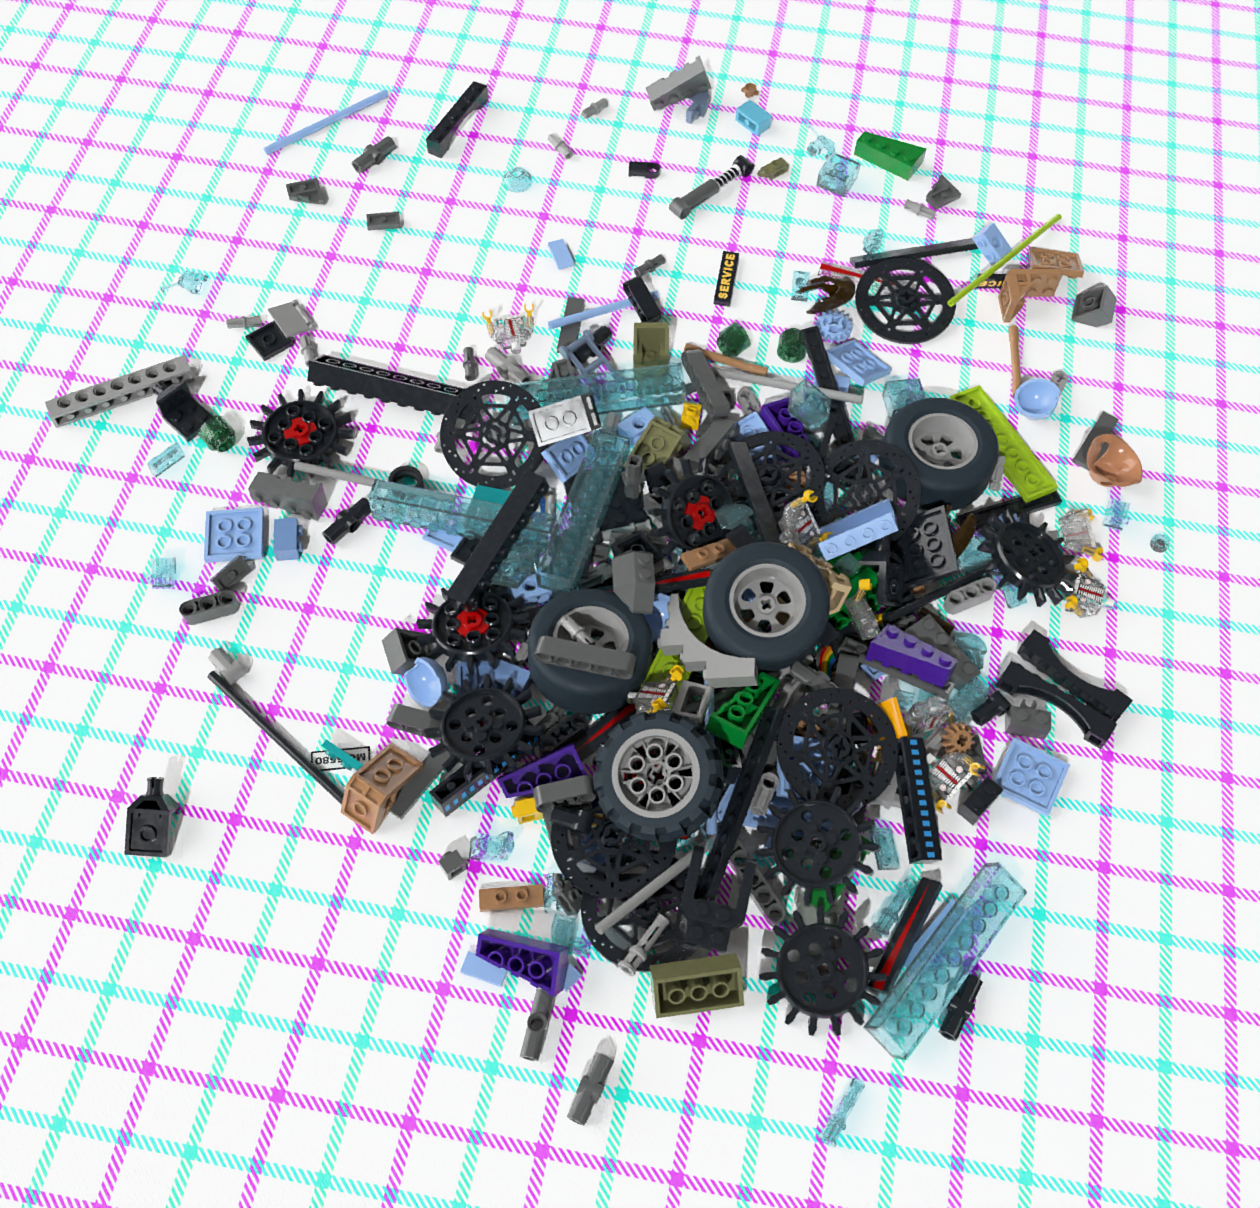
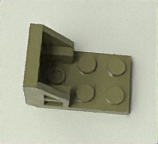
(650, 343)
(660, 443)

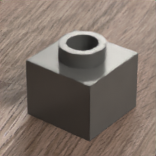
(452, 864)

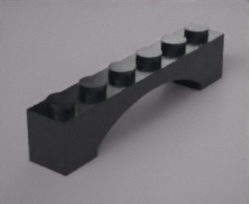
(440, 138)
(1039, 653)
(1094, 725)

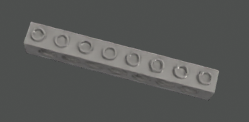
(117, 391)

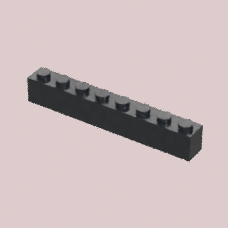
(498, 540)

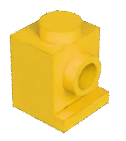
(690, 416)
(525, 810)

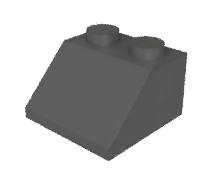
(1094, 307)
(403, 649)

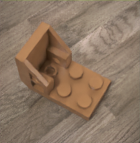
(1026, 283)
(375, 786)

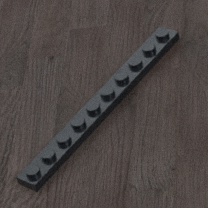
(739, 804)

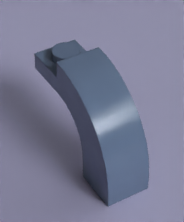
(698, 107)

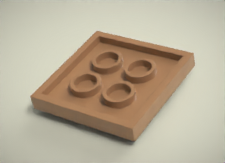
(1054, 259)

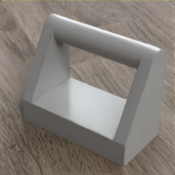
(692, 689)

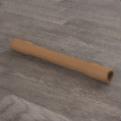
(1013, 332)
(752, 368)

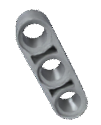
(975, 589)

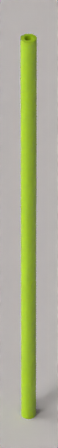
(1004, 260)

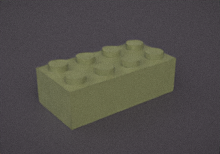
(696, 985)

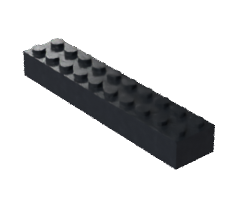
(387, 385)

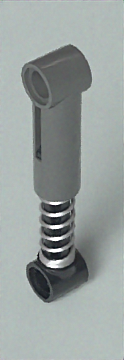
(682, 206)

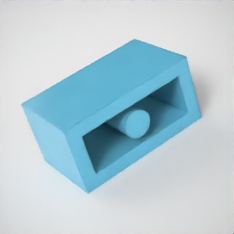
(753, 118)

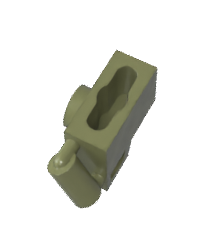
(774, 169)

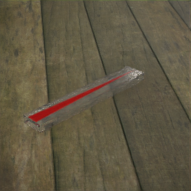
(840, 271)

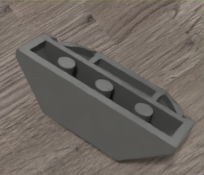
(634, 580)

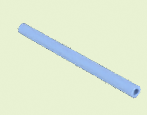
(593, 312)

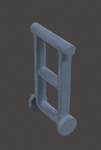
(587, 338)

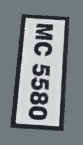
(325, 763)

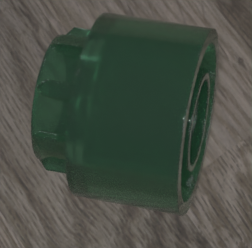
(733, 340)
(791, 346)
(217, 434)

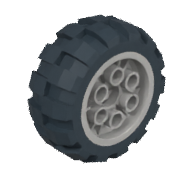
(697, 794)

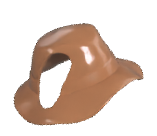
(1117, 466)

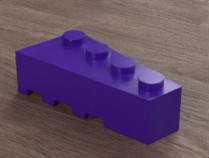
(778, 419)
(911, 655)
(552, 767)
(525, 957)

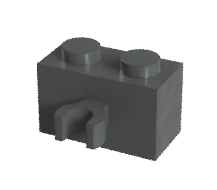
(1028, 721)

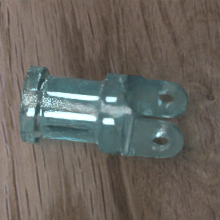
(548, 896)

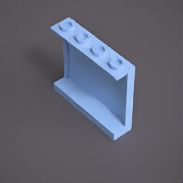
(858, 529)

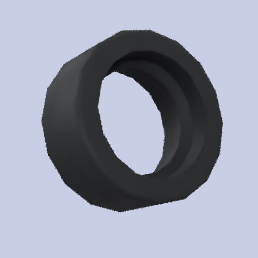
(407, 471)

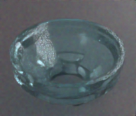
(517, 183)

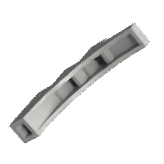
(717, 668)

